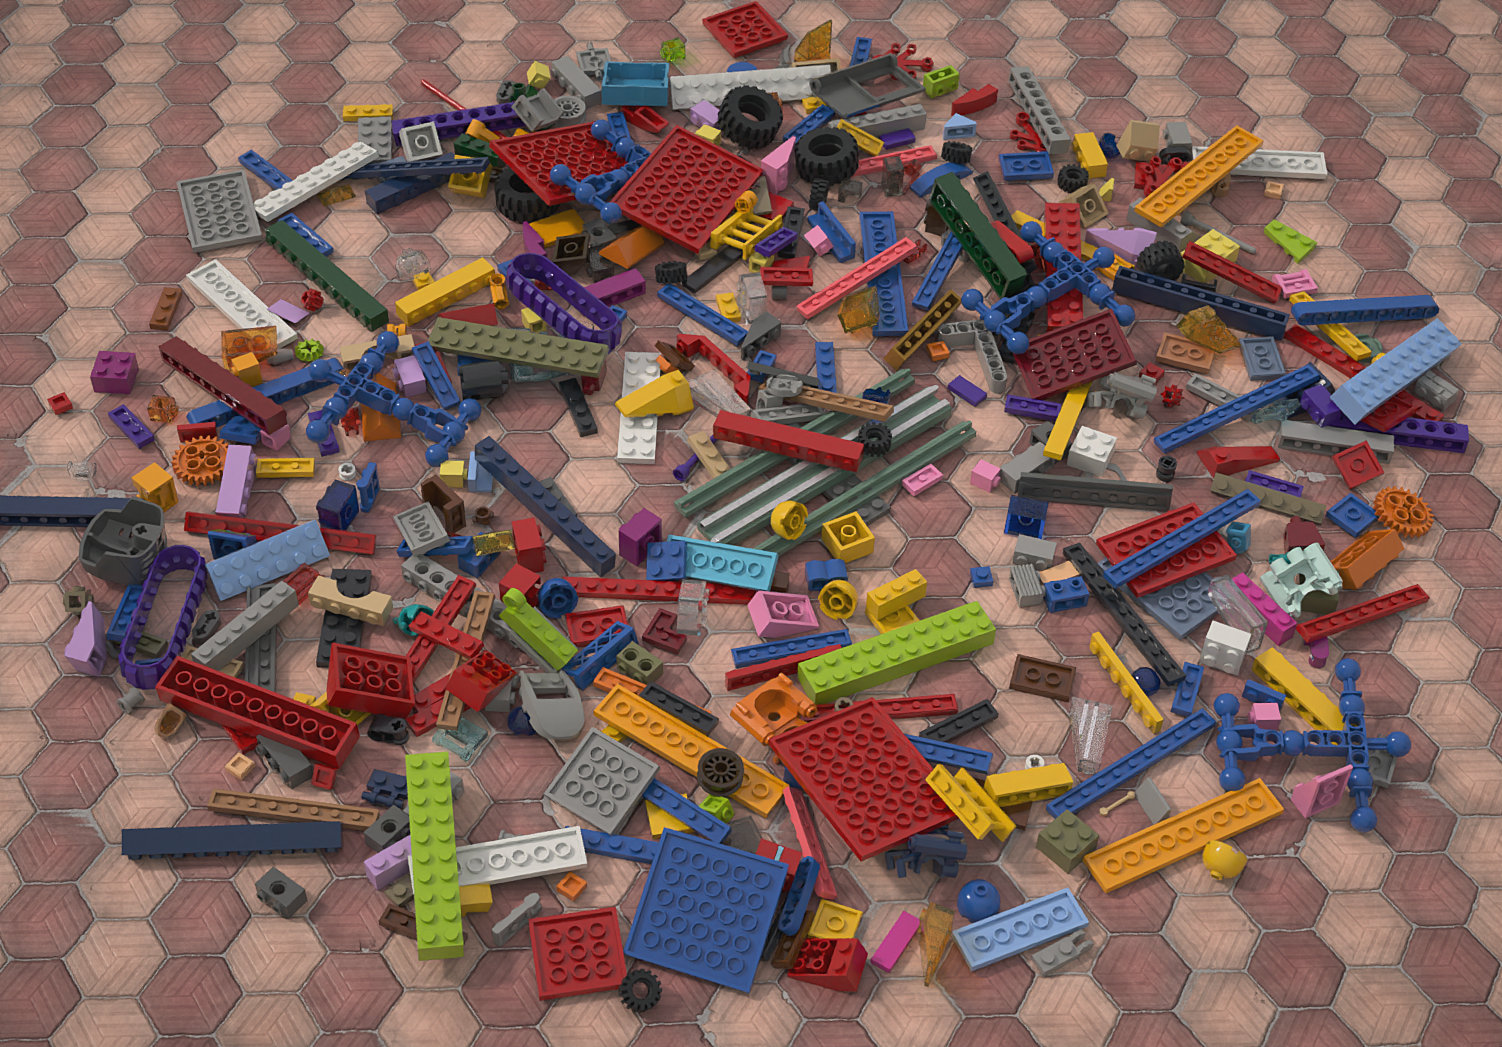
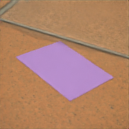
(287, 311)

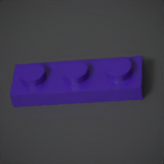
(776, 242)
(1032, 407)
(131, 426)
(330, 446)
(1274, 483)

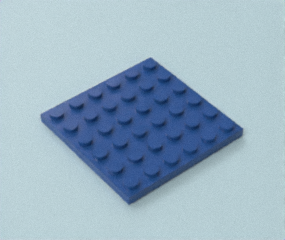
(706, 910)

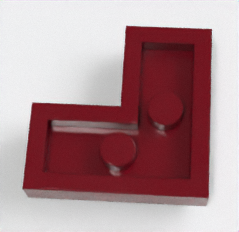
(660, 633)

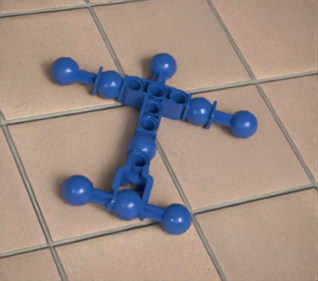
(606, 183)
(1070, 274)
(360, 388)
(1293, 743)

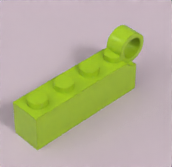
(536, 630)

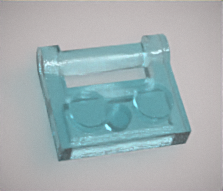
(1275, 411)
(467, 733)

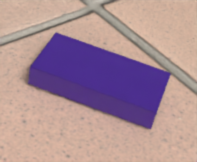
(897, 138)
(967, 390)

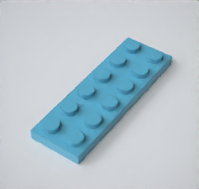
(729, 564)

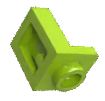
(718, 807)

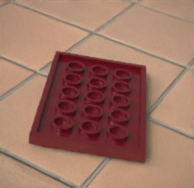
(1074, 355)

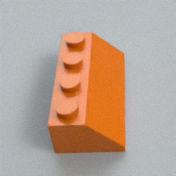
(1367, 556)

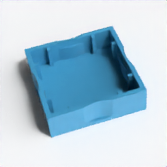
(635, 84)

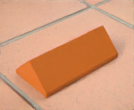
(633, 246)
(377, 424)

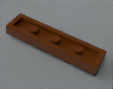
(403, 921)

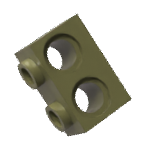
(639, 664)

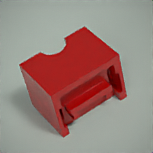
(524, 581)

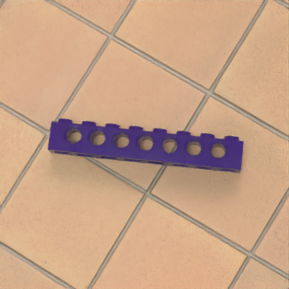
(457, 122)
(1418, 433)

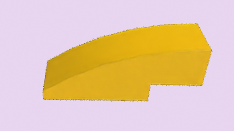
(475, 898)

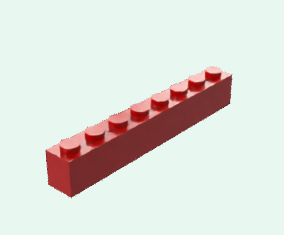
(788, 441)

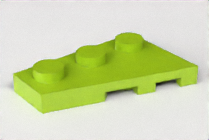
(1292, 241)

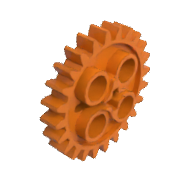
(200, 460)
(1403, 511)

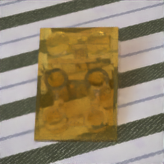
(815, 44)
(1208, 330)

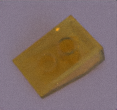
(859, 310)
(934, 935)

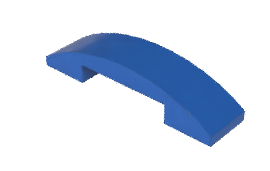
(924, 184)

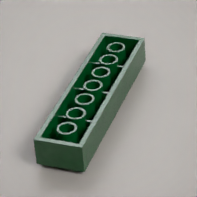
(977, 236)

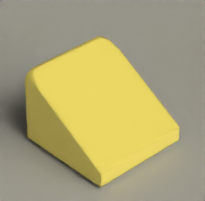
(1106, 190)

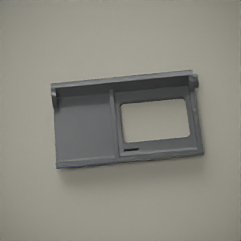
(845, 95)

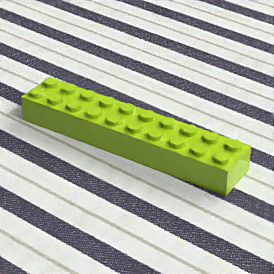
(896, 653)
(434, 857)

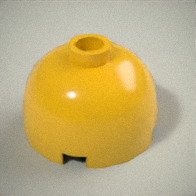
(789, 519)
(838, 599)
(1222, 861)

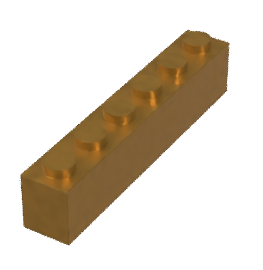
(923, 329)

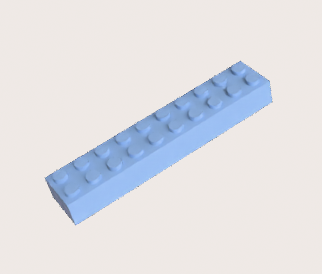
(1395, 371)

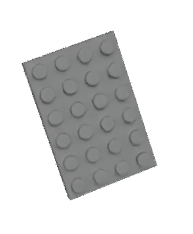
(219, 211)

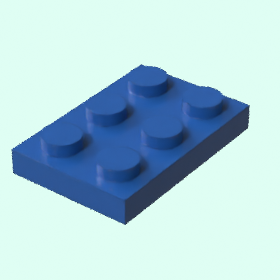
(1026, 166)

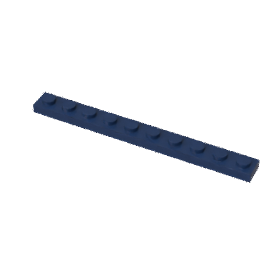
(419, 168)

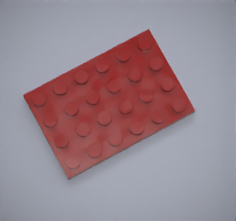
(1193, 560)

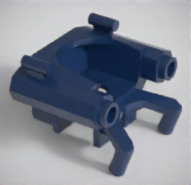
(939, 845)

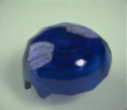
(1108, 145)
(877, 395)
(1147, 680)
(519, 722)

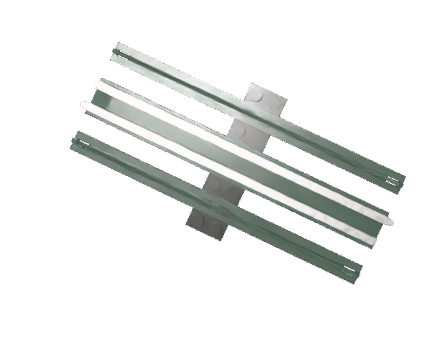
(810, 479)

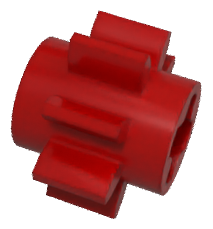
(312, 300)
(1177, 396)

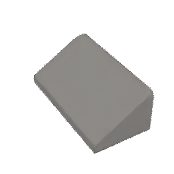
(1152, 801)

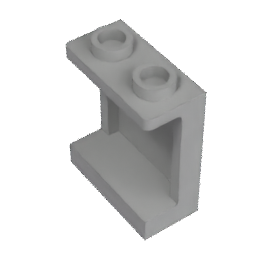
(537, 110)

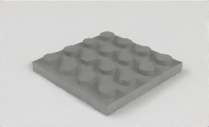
(602, 781)

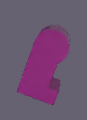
(1318, 652)

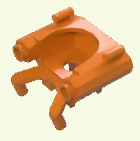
(769, 702)

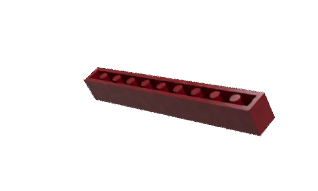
(223, 385)

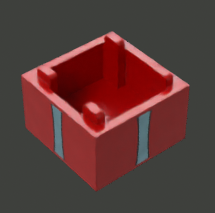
(783, 854)

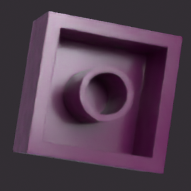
(114, 372)
(636, 535)

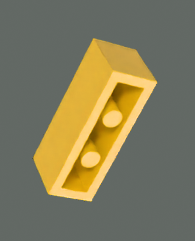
(1089, 154)
(896, 594)

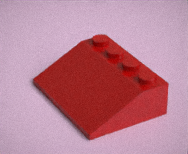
(370, 681)

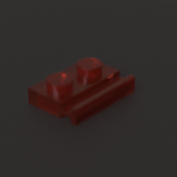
(302, 581)

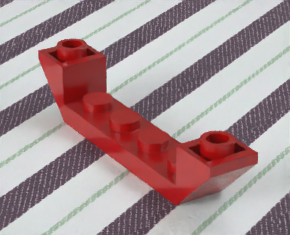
(692, 344)

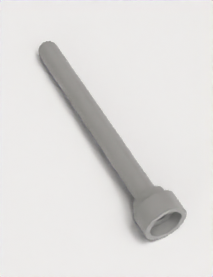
(1189, 219)

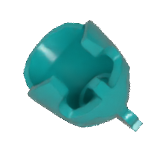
(408, 614)

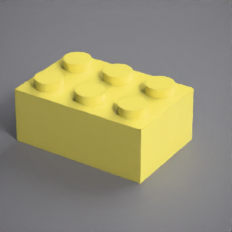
(1217, 244)

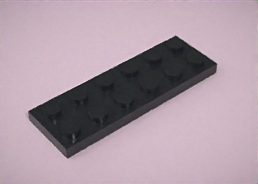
(339, 627)

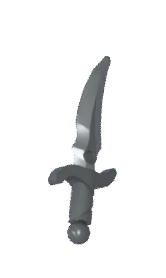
(784, 58)

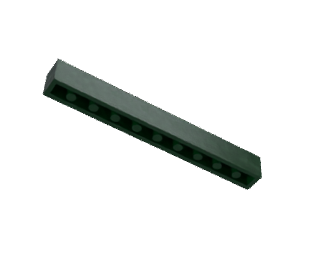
(327, 275)

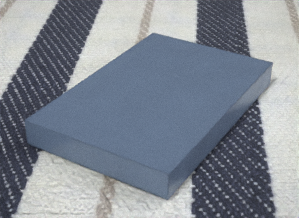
(1261, 358)

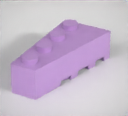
(237, 481)

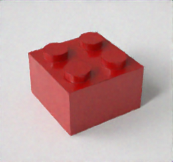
(529, 545)

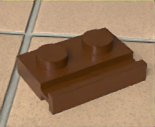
(674, 355)

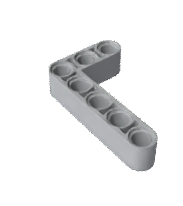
(976, 333)

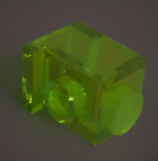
(672, 49)

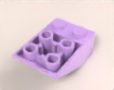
(88, 645)

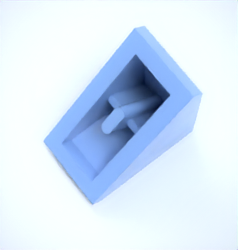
(959, 127)

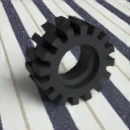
(956, 152)
(1072, 178)
(818, 192)
(671, 272)
(875, 431)
(627, 990)

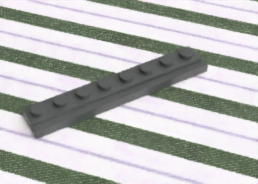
(1095, 491)
(261, 655)

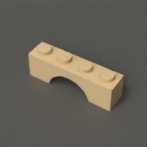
(352, 353)
(371, 608)

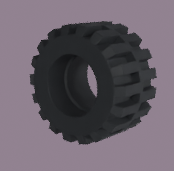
(1161, 260)

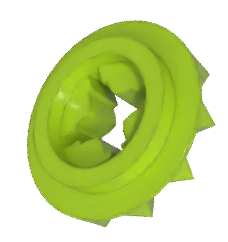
(303, 354)

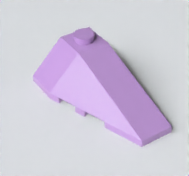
(1122, 242)

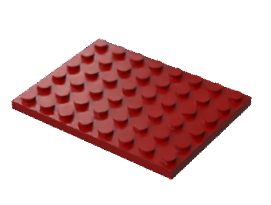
(538, 152)
(686, 188)
(864, 778)

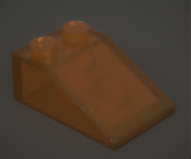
(258, 340)

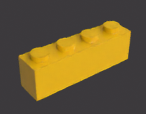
(1028, 784)

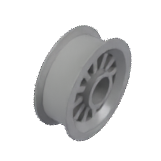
(573, 111)

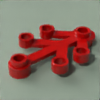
(902, 62)
(1022, 120)
(1173, 166)

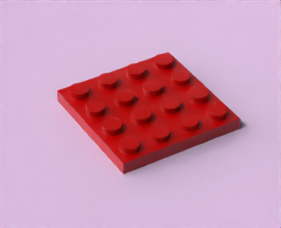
(744, 29)
(577, 953)

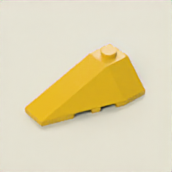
(663, 395)

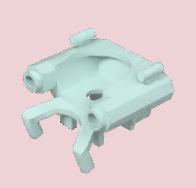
(1317, 570)

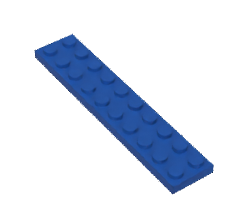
(877, 235)

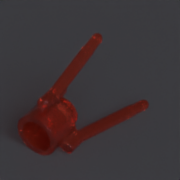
(912, 169)

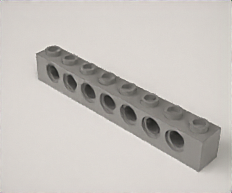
(1040, 110)
(437, 580)

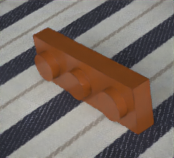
(165, 308)

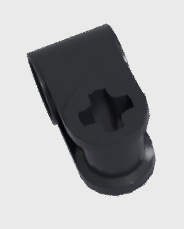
(386, 728)

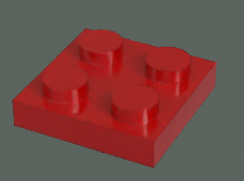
(1358, 465)

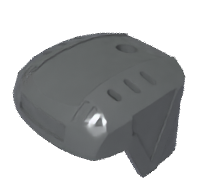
(118, 556)

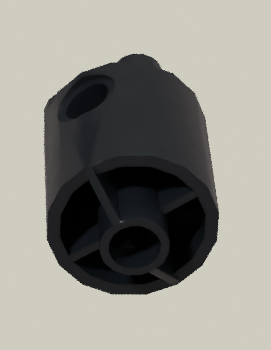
(483, 380)

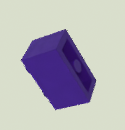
(1320, 406)

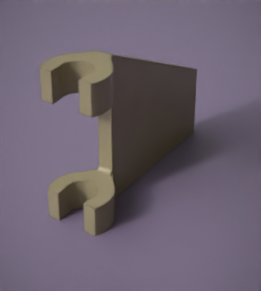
(763, 205)

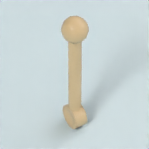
(1104, 811)

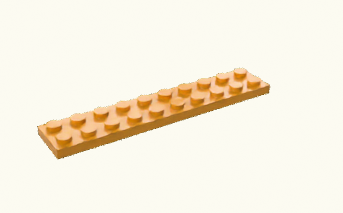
(1198, 176)
(683, 745)
(1182, 835)

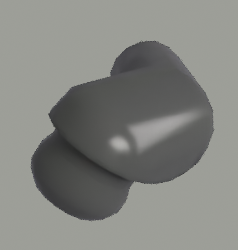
(112, 650)

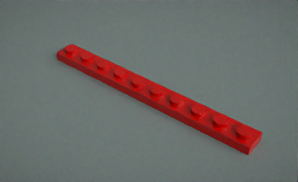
(1350, 367)
(263, 530)
(654, 590)

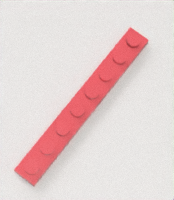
(856, 278)

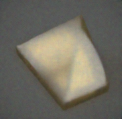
(336, 195)
(493, 542)

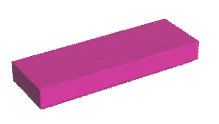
(896, 942)

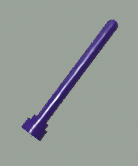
(682, 471)

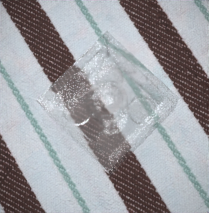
(751, 296)
(692, 607)

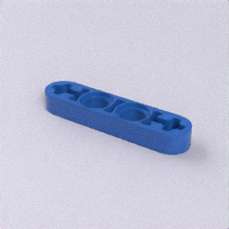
(792, 918)

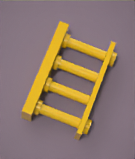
(740, 221)
(970, 803)

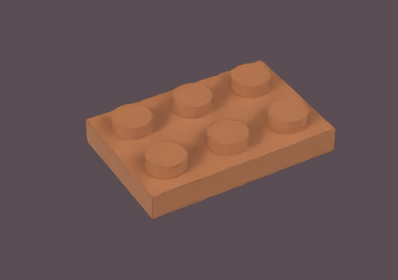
(1184, 353)

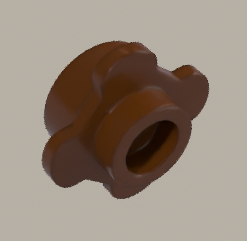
(483, 515)

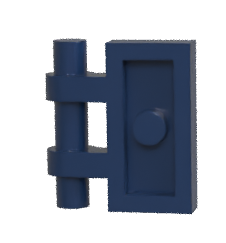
(388, 784)

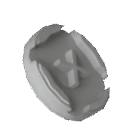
(784, 386)

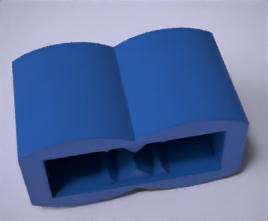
(821, 573)

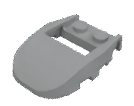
(552, 717)

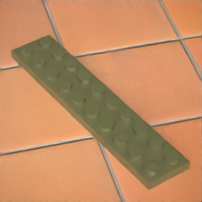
(518, 347)

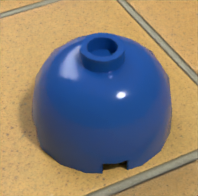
(557, 597)
(978, 900)

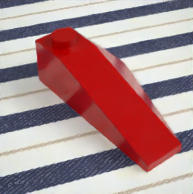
(1236, 459)

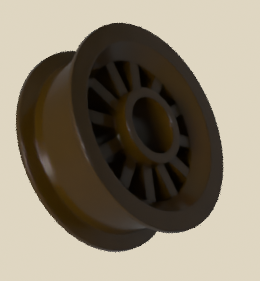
(718, 761)

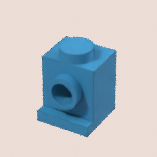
(1239, 536)

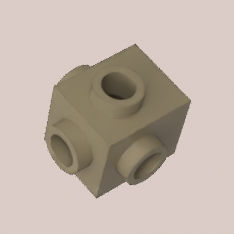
(71, 601)

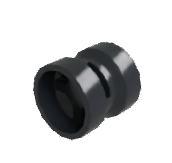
(1166, 468)

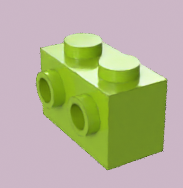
(941, 81)

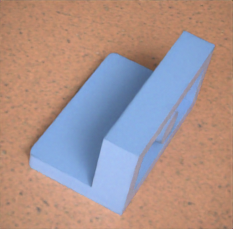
(478, 477)

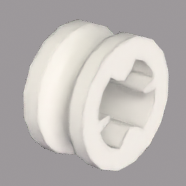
(347, 476)
(1034, 759)

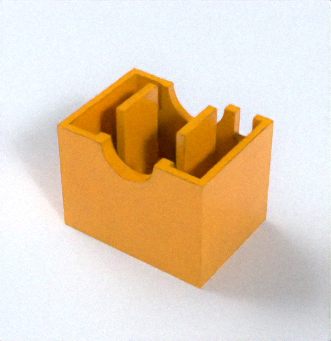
(156, 486)

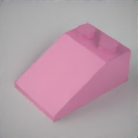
(779, 166)
(781, 614)
(1321, 791)

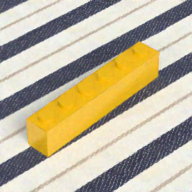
(444, 292)
(1299, 691)

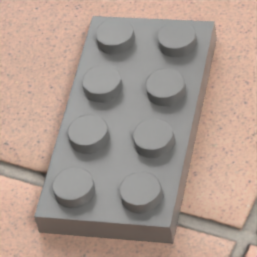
(377, 134)
(421, 529)

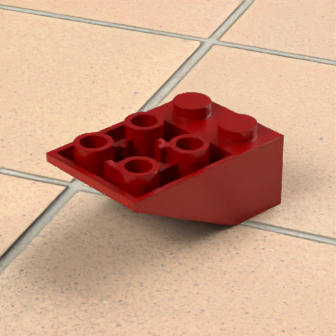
(480, 680)
(830, 963)

